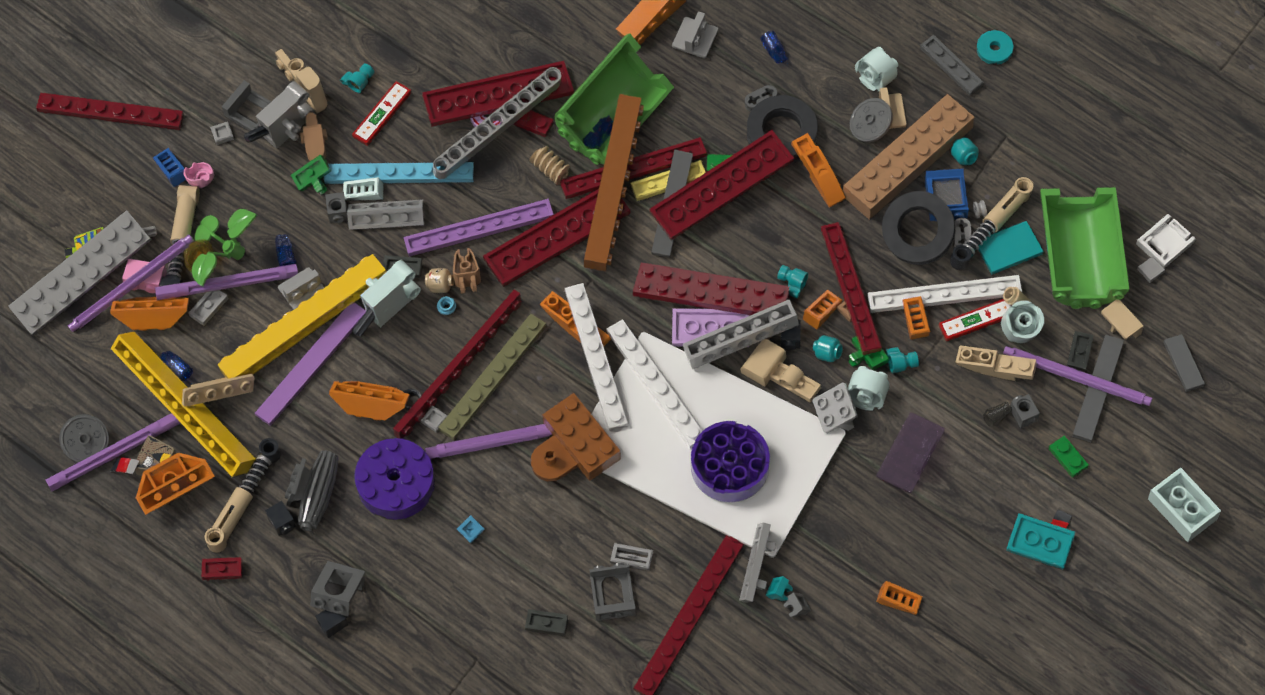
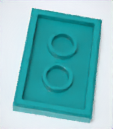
(1010, 247)
(1040, 541)

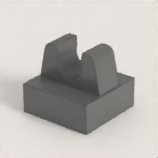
(799, 604)

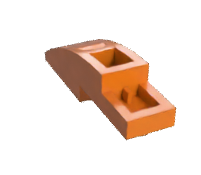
(819, 170)
(560, 312)

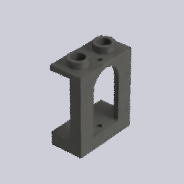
(237, 99)
(342, 575)
(617, 610)

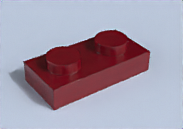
(535, 123)
(221, 568)

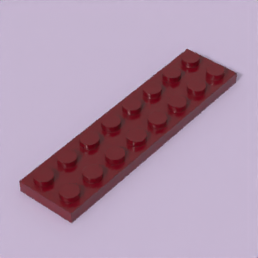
(488, 94)
(721, 185)
(545, 240)
(707, 289)

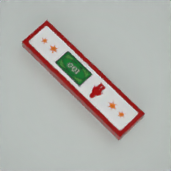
(381, 113)
(973, 320)

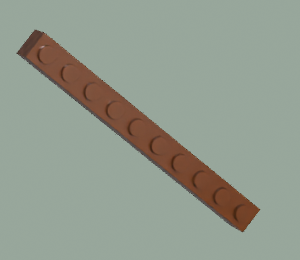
(612, 183)

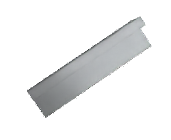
(385, 214)

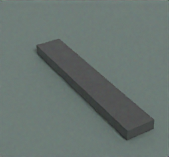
(677, 179)
(1094, 397)

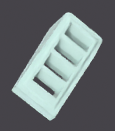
(374, 185)

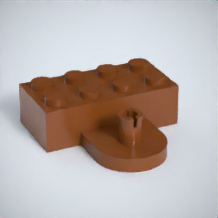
(575, 443)

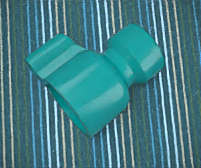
(358, 80)
(796, 279)
(899, 362)

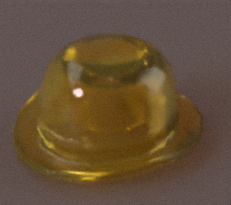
(194, 250)

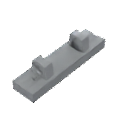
(759, 546)

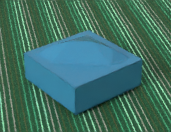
(470, 529)

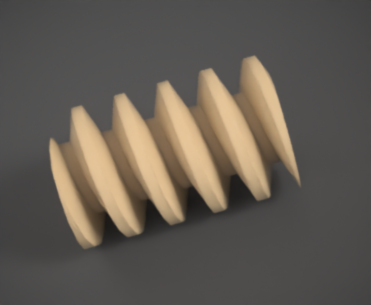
(549, 165)

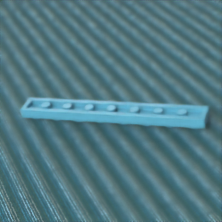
(396, 173)

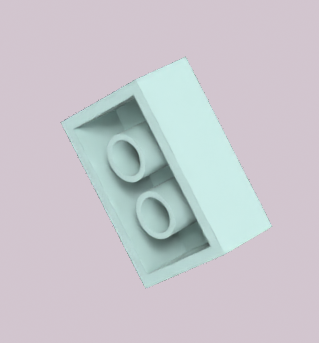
(1184, 504)

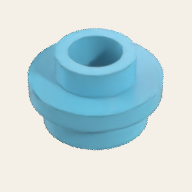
(446, 301)

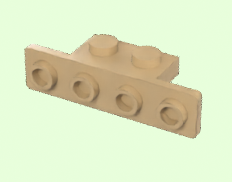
(217, 389)

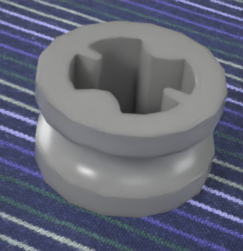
(980, 209)

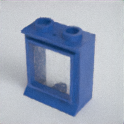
(950, 187)

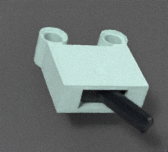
(387, 296)

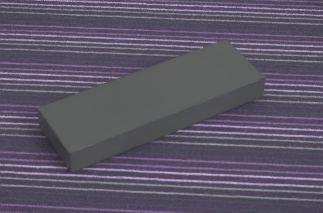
(1183, 363)

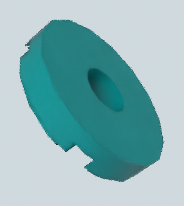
(994, 38)

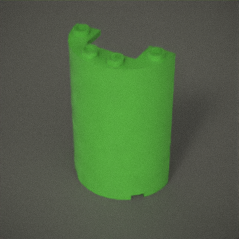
(599, 94)
(1085, 248)

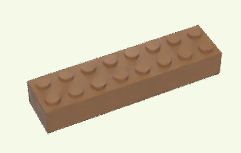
(908, 156)

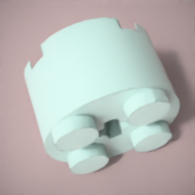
(876, 69)
(1027, 313)
(868, 388)

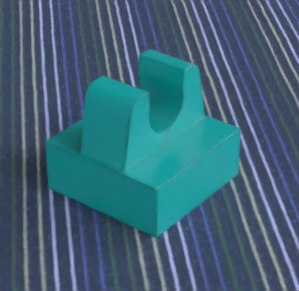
(777, 588)

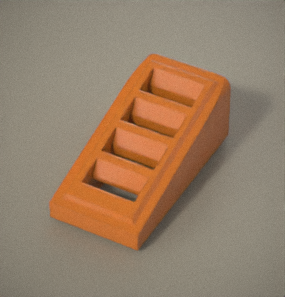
(816, 319)
(914, 334)
(895, 589)

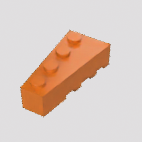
(647, 17)

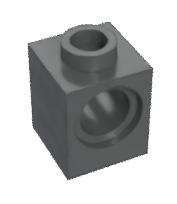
(333, 201)
(1024, 418)

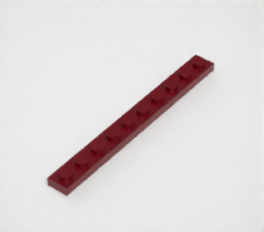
(455, 367)
(688, 616)

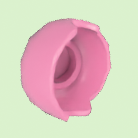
(199, 174)

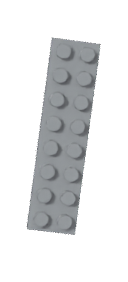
(79, 273)

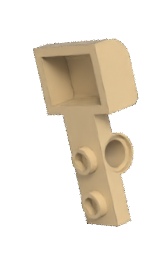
(305, 77)
(767, 365)

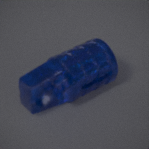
(773, 46)
(284, 250)
(177, 365)

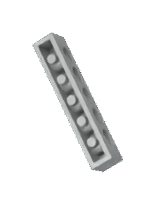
(740, 334)

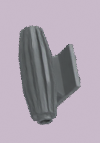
(313, 488)

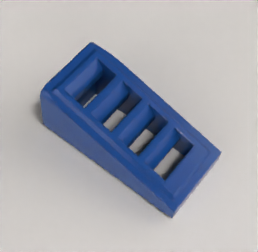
(174, 177)

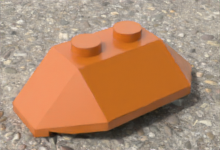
(149, 313)
(368, 399)
(171, 480)

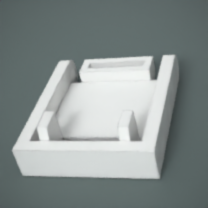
(1167, 239)

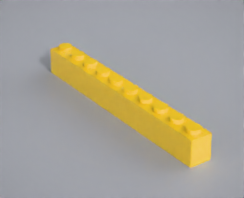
(302, 320)
(194, 418)

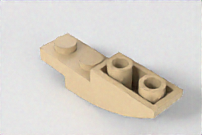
(995, 364)

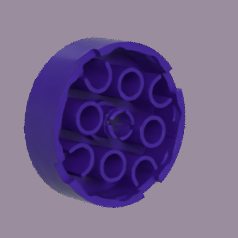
(400, 460)
(725, 479)

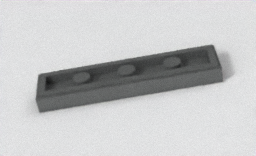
(951, 65)

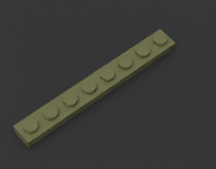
(492, 377)

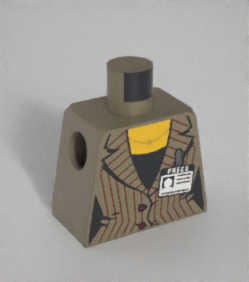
(152, 453)

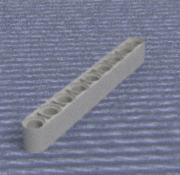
(495, 130)

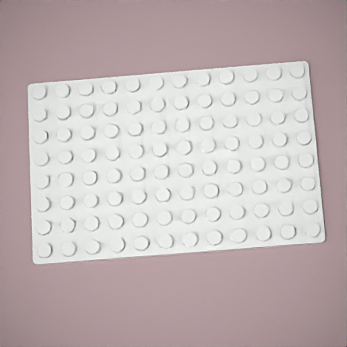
(660, 461)

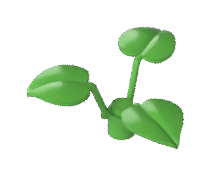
(237, 225)

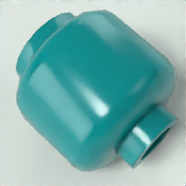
(964, 151)
(827, 348)

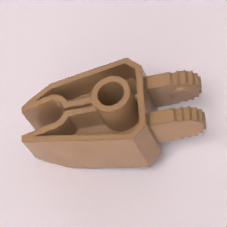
(313, 137)
(466, 272)

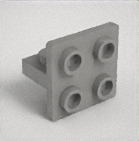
(695, 36)
(301, 287)
(835, 409)

